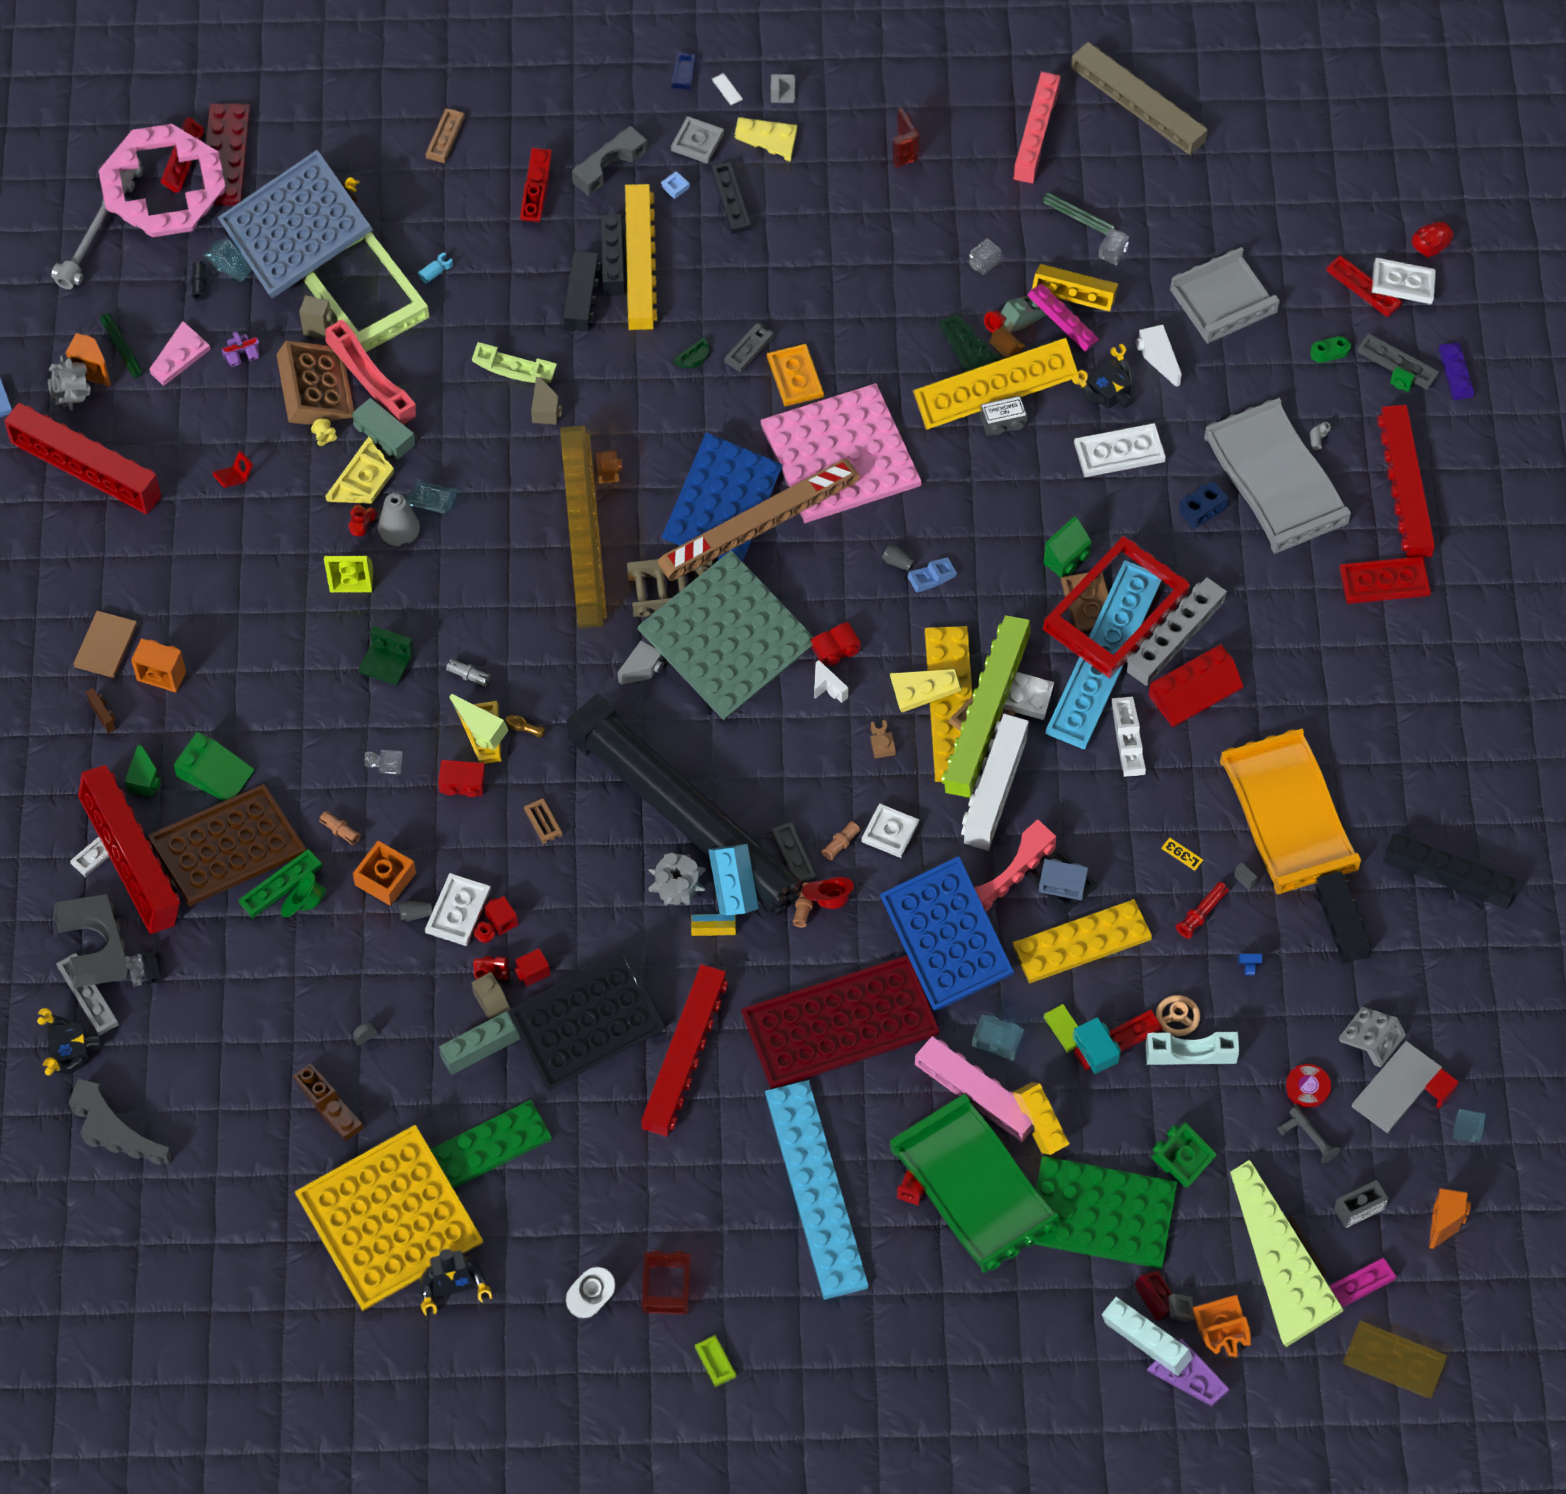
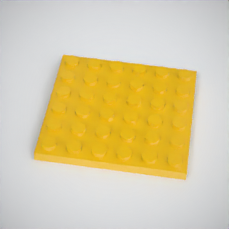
(387, 1216)

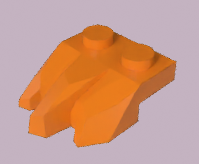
(1222, 1325)

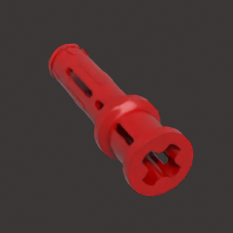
(1196, 916)

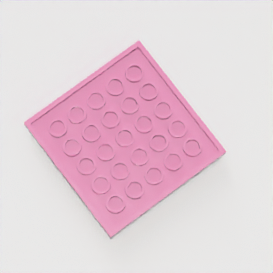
(840, 428)

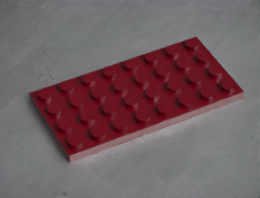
(839, 1022)

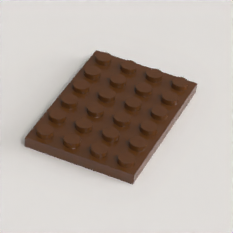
(226, 844)

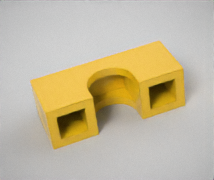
(1036, 1106)

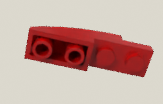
(536, 185)

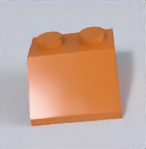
(85, 350)
(1448, 1214)

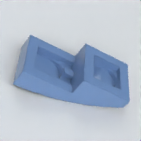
(933, 575)

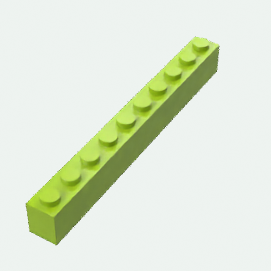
(987, 706)

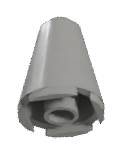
(398, 521)

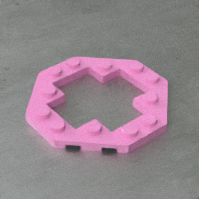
(136, 211)

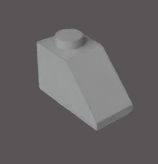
(641, 664)

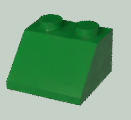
(1067, 548)

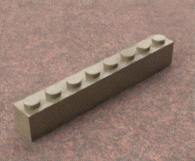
(1139, 98)

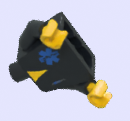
(1108, 384)
(66, 1044)
(449, 1275)

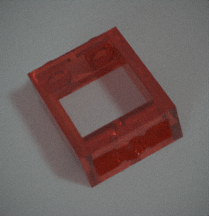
(666, 1305)

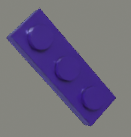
(1456, 371)

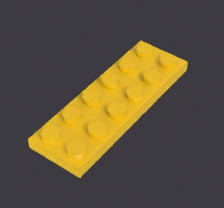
(1081, 941)

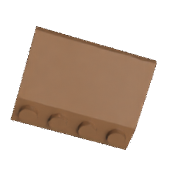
(313, 383)

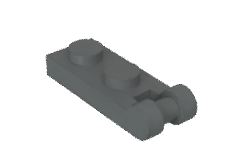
(749, 347)

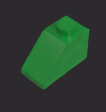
(142, 775)

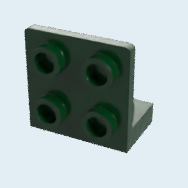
(387, 656)

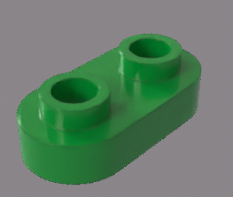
(1330, 348)

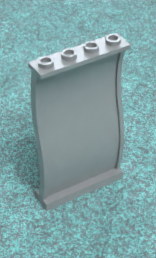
(1277, 475)

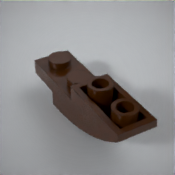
(327, 1102)

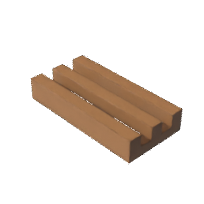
(550, 835)

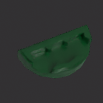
(694, 355)

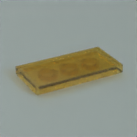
(1395, 1359)

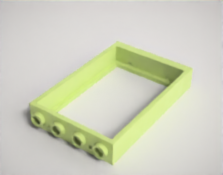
(388, 326)

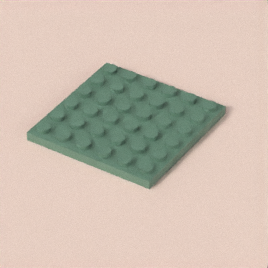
(727, 635)

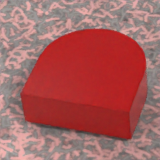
(994, 320)

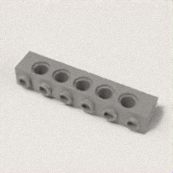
(1147, 670)

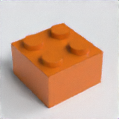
(158, 665)
(384, 873)

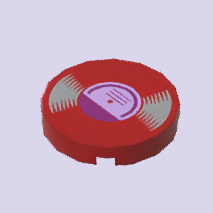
(1308, 1086)

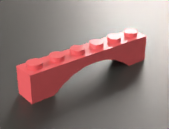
(1036, 126)
(349, 350)
(1034, 845)

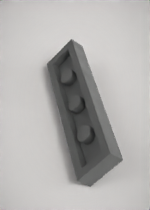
(1391, 357)

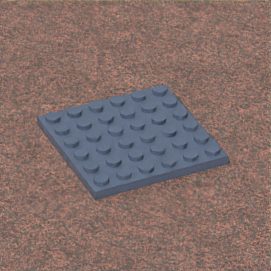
(294, 224)

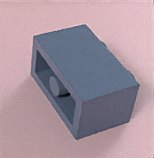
(1063, 879)

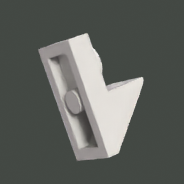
(828, 681)

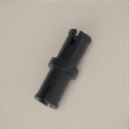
(198, 280)

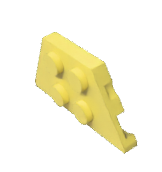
(362, 477)

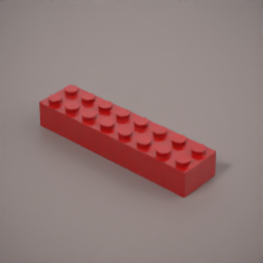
(83, 458)
(128, 849)

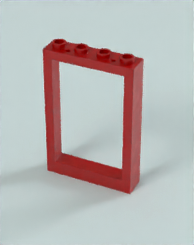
(1089, 649)

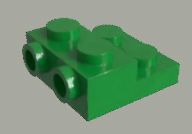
(1183, 1154)

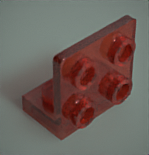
(906, 143)

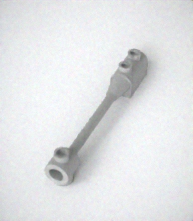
(69, 272)

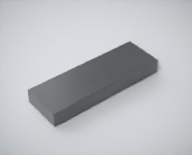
(793, 852)

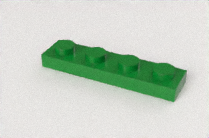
(279, 883)

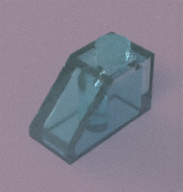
(228, 259)

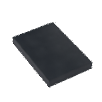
(1064, 903)

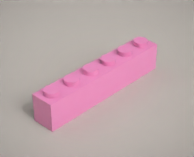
(984, 1093)

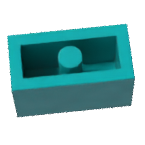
(1096, 1045)

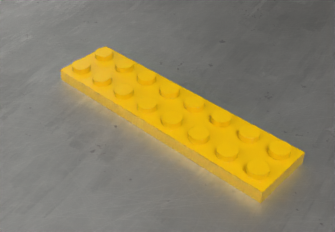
(994, 382)
(947, 650)

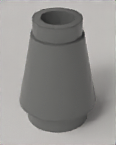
(895, 556)
(414, 910)

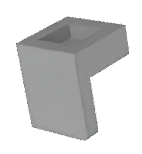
(782, 88)

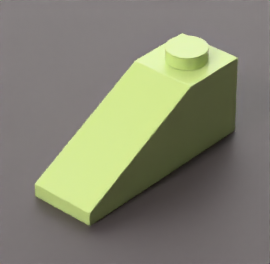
(484, 726)

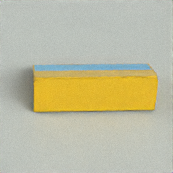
(712, 925)

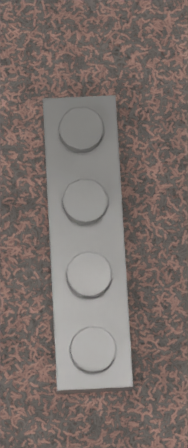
(90, 1001)

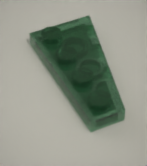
(967, 347)

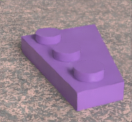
(1195, 1379)

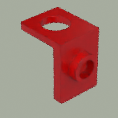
(234, 475)
(910, 1189)

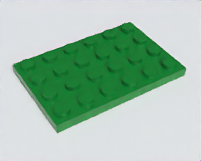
(1106, 1211)

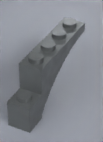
(107, 1130)

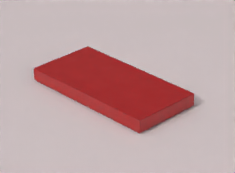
(1384, 580)

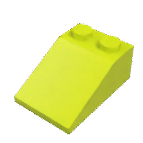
(349, 573)

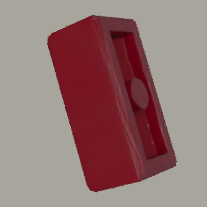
(1155, 1294)

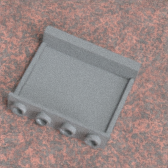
(1222, 296)

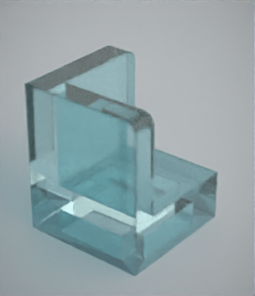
(1469, 1126)

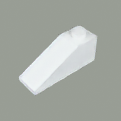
(1159, 353)

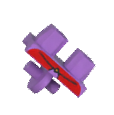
(232, 352)

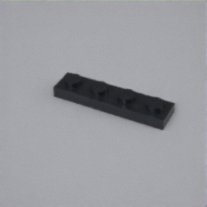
(731, 197)

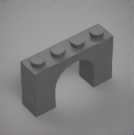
(97, 915)

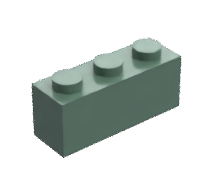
(383, 429)

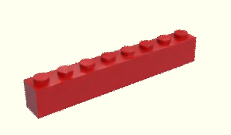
(1406, 481)
(684, 1050)

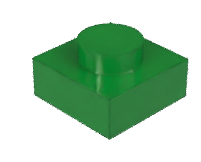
(1402, 379)

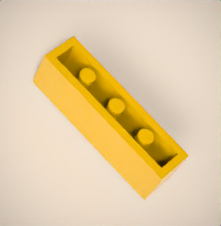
(1077, 287)

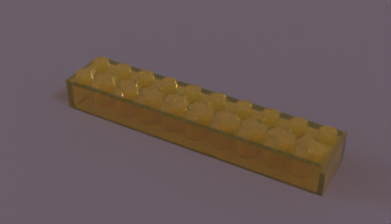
(583, 527)

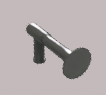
(1327, 1151)

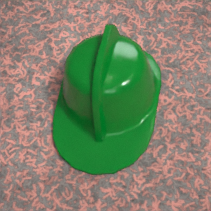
(304, 896)

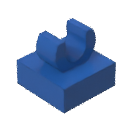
(1249, 961)

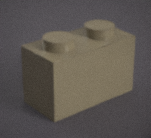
(315, 317)

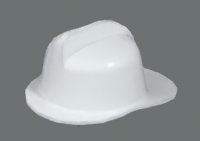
(590, 1292)

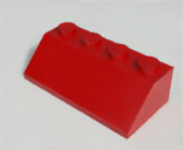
(1196, 686)

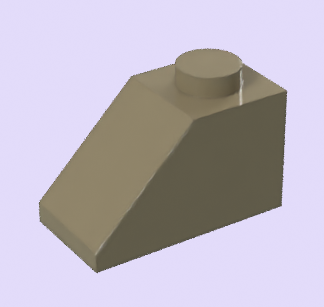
(545, 404)
(490, 996)

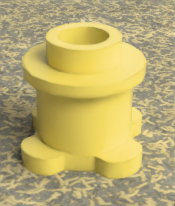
(323, 431)

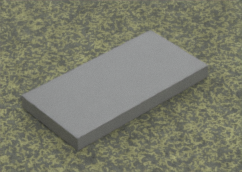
(1396, 1087)

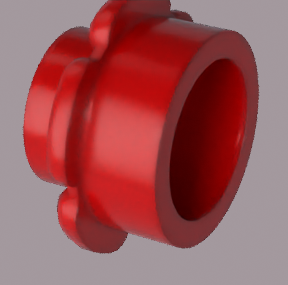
(484, 937)

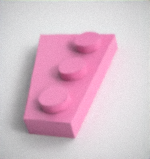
(178, 354)

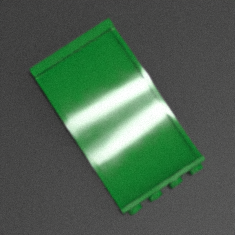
(974, 1183)

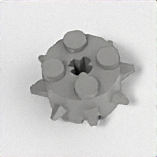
(68, 383)
(676, 879)

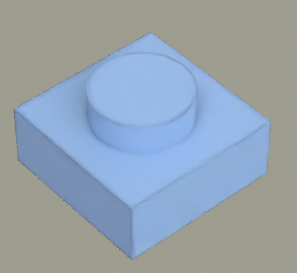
(675, 185)

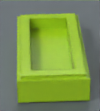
(1062, 1026)
(715, 1361)

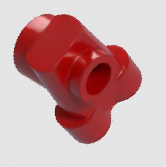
(360, 518)
(497, 966)

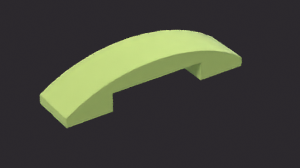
(511, 366)

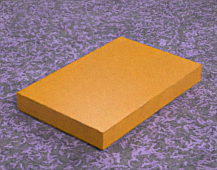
(795, 375)

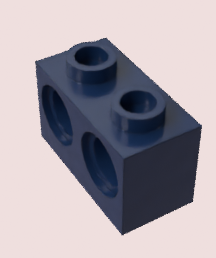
(1205, 507)

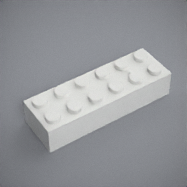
(995, 782)

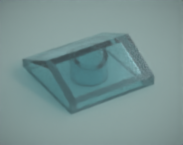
(432, 497)

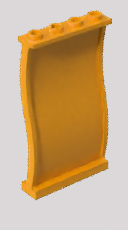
(1289, 810)

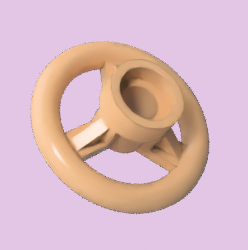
(1178, 1006)

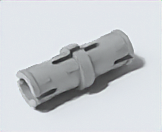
(468, 672)

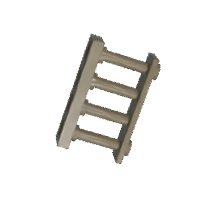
(649, 569)

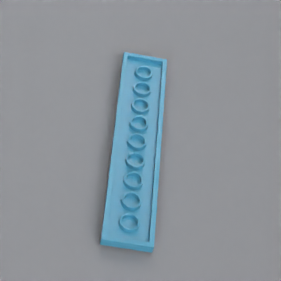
(1087, 687)
(816, 1190)

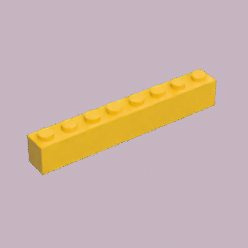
(639, 257)

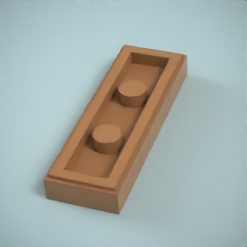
(445, 135)

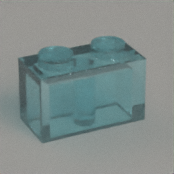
(998, 1037)

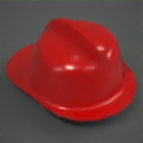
(829, 893)

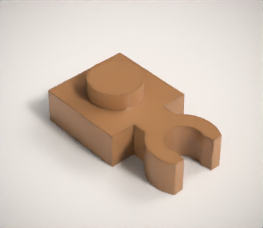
(882, 742)

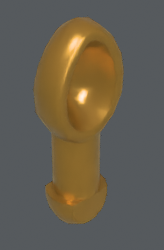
(519, 724)

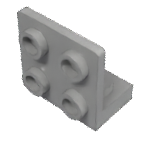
(1375, 1033)

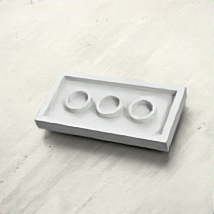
(1119, 450)

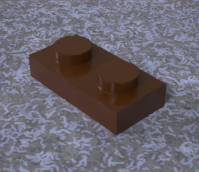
(105, 716)

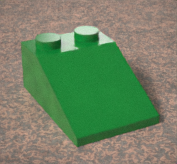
(212, 768)

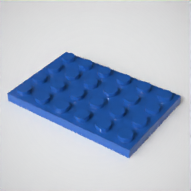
(719, 487)
(946, 934)

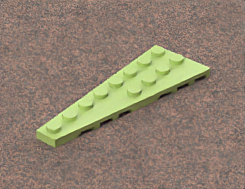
(1291, 1278)

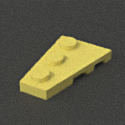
(773, 136)
(923, 687)

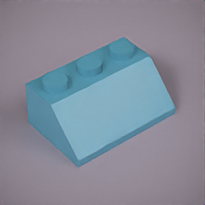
(733, 879)

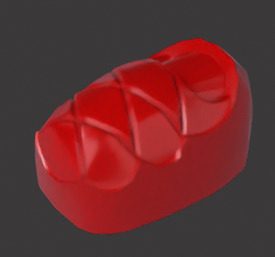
(1432, 238)

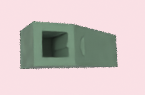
(1021, 313)

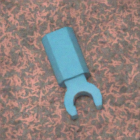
(435, 268)

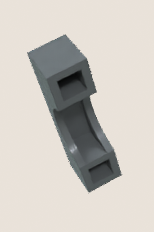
(627, 146)

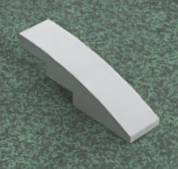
(1128, 736)

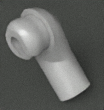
(1318, 433)

